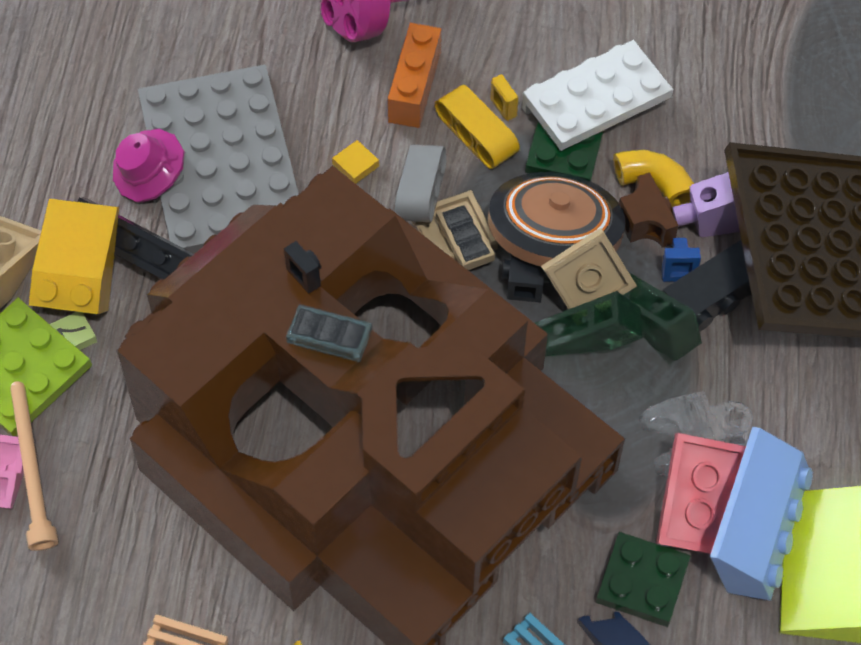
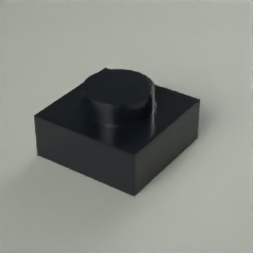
(303, 266)

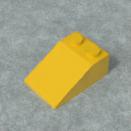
(75, 257)

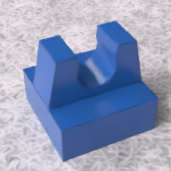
(679, 260)

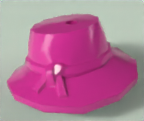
(147, 164)

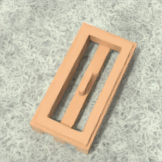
(160, 622)

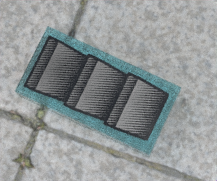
(329, 333)

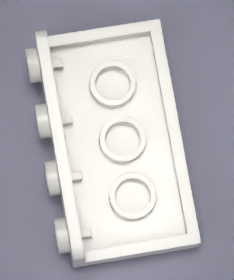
(596, 94)

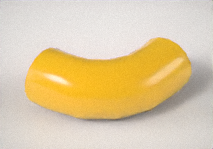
(668, 174)

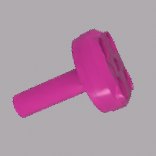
(357, 18)

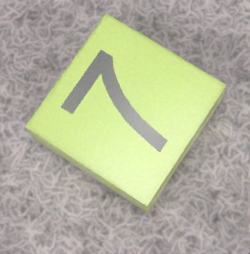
(76, 330)

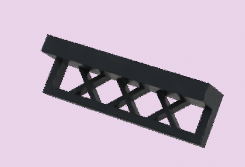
(146, 248)

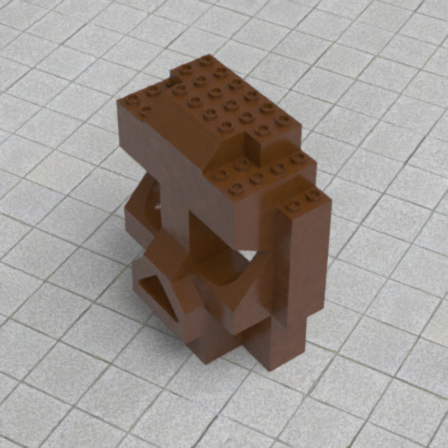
(381, 532)

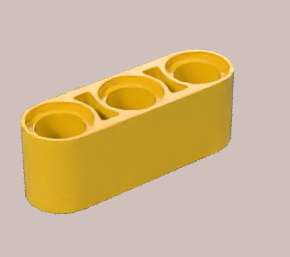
(477, 126)

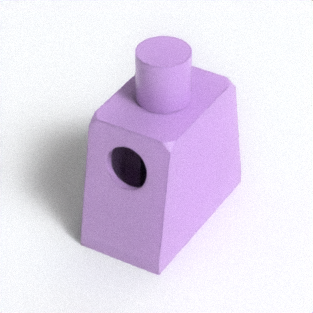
(709, 207)

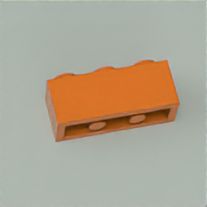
(414, 75)

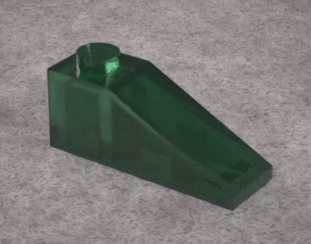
(665, 321)
(593, 326)

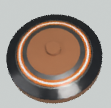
(550, 212)

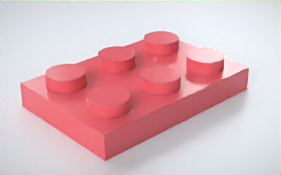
(697, 491)

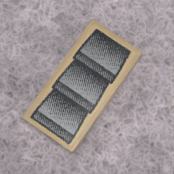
(465, 235)

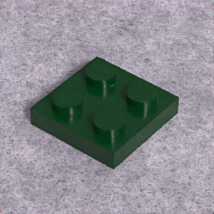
(575, 160)
(643, 579)

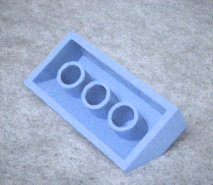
(761, 516)

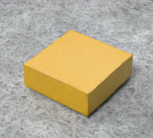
(504, 97)
(355, 162)

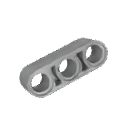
(421, 182)

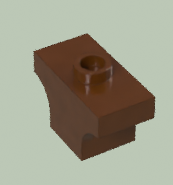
(648, 213)

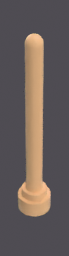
(41, 532)

